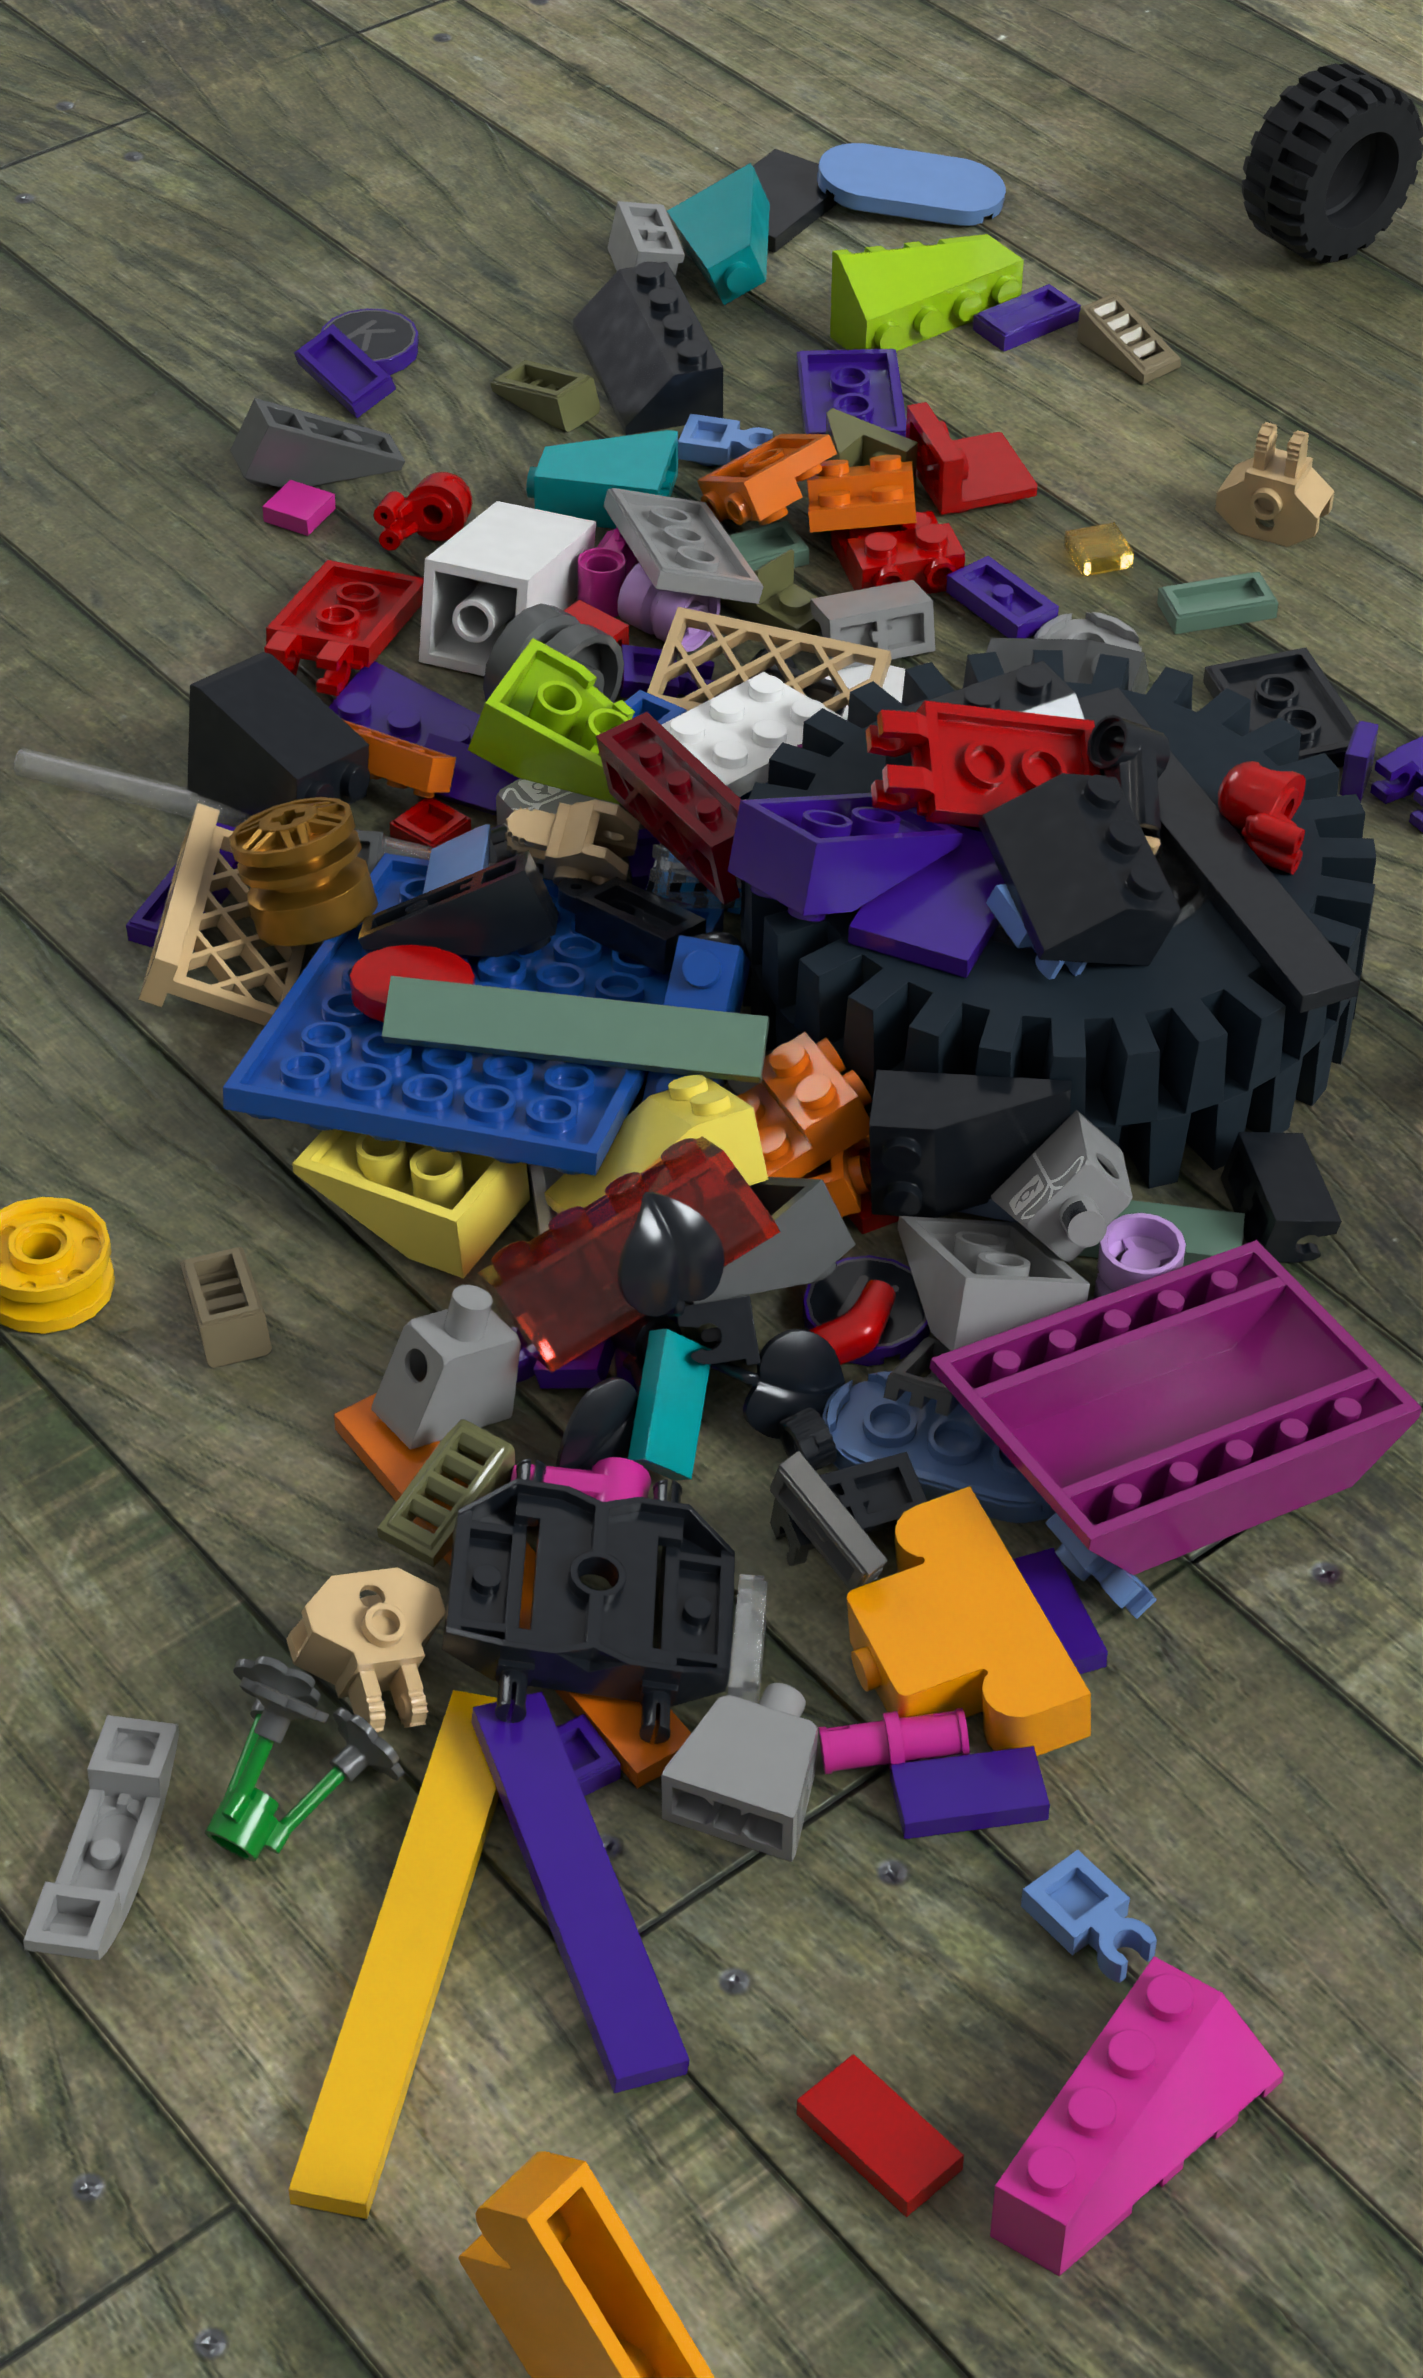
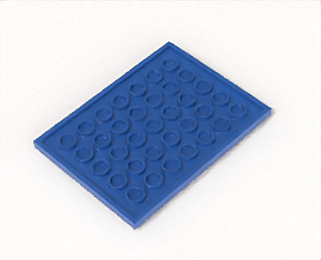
(332, 1069)

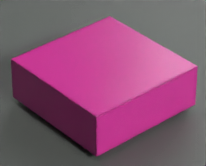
(299, 507)

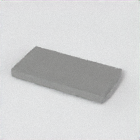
(682, 546)

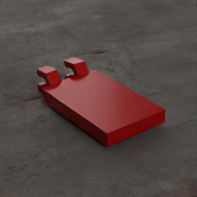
(343, 620)
(971, 758)

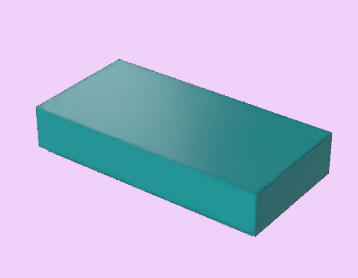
(669, 1406)

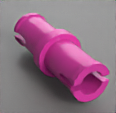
(894, 1740)

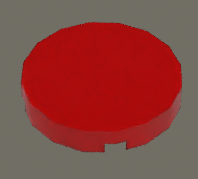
(372, 973)

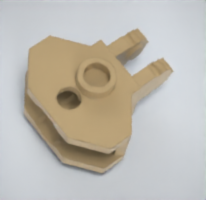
(1275, 488)
(576, 841)
(370, 1640)

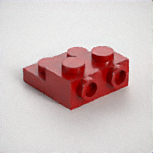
(900, 553)

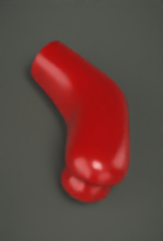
(862, 1325)

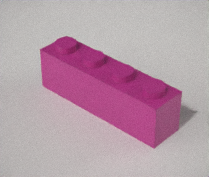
(1138, 2104)

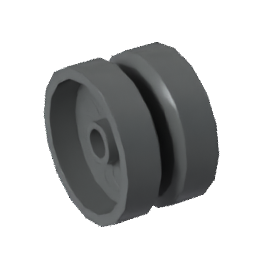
(564, 634)

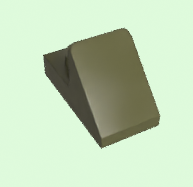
(861, 440)
(781, 600)

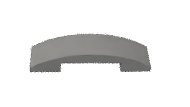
(110, 1841)

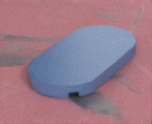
(911, 184)
(943, 1449)

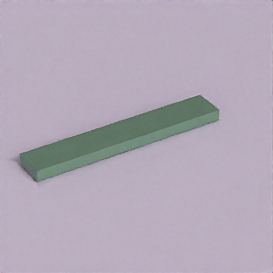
(575, 1029)

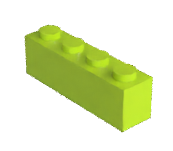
(918, 290)

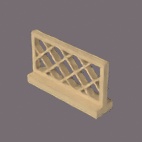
(738, 632)
(184, 919)

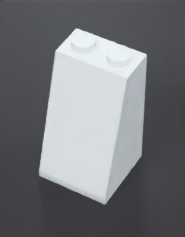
(493, 573)

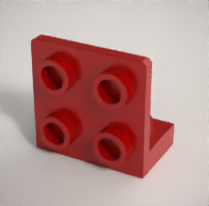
(965, 470)

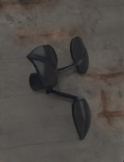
(673, 1260)

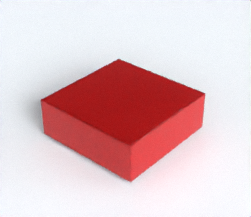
(429, 823)

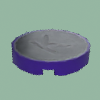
(382, 335)
(841, 1289)

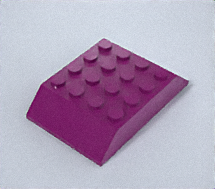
(1182, 1406)

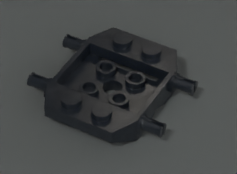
(583, 1635)

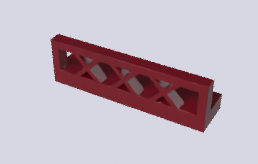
(673, 799)

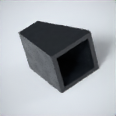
(269, 740)

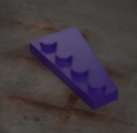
(402, 707)

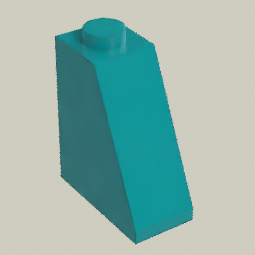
(727, 233)
(576, 475)

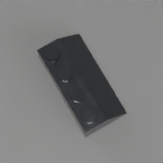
(650, 350)

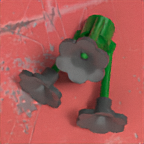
(284, 1694)

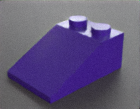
(831, 850)

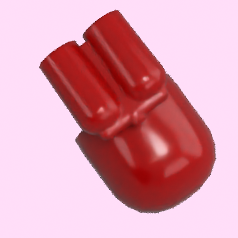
(433, 510)
(1262, 807)

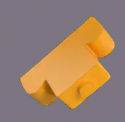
(965, 1633)
(573, 2281)

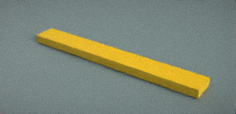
(400, 1974)

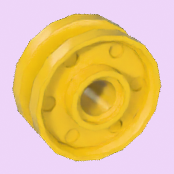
(52, 1265)

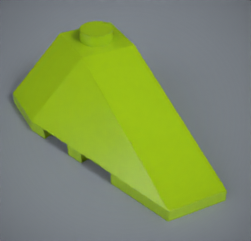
(547, 721)

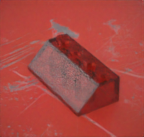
(564, 1283)

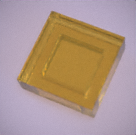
(1098, 549)

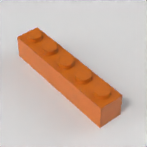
(406, 763)

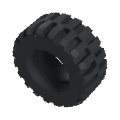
(1332, 163)

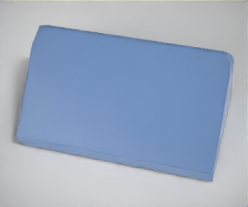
(458, 858)

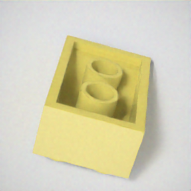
(687, 1110)
(416, 1198)

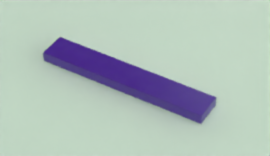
(581, 1897)

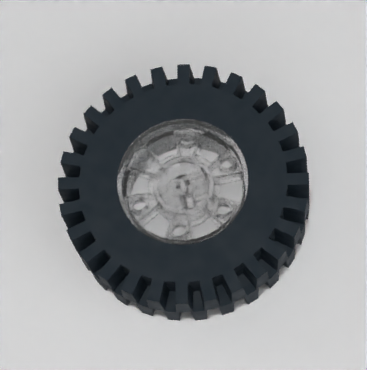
(1150, 1049)

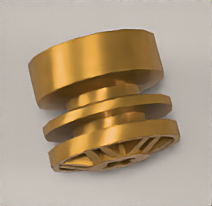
(303, 871)

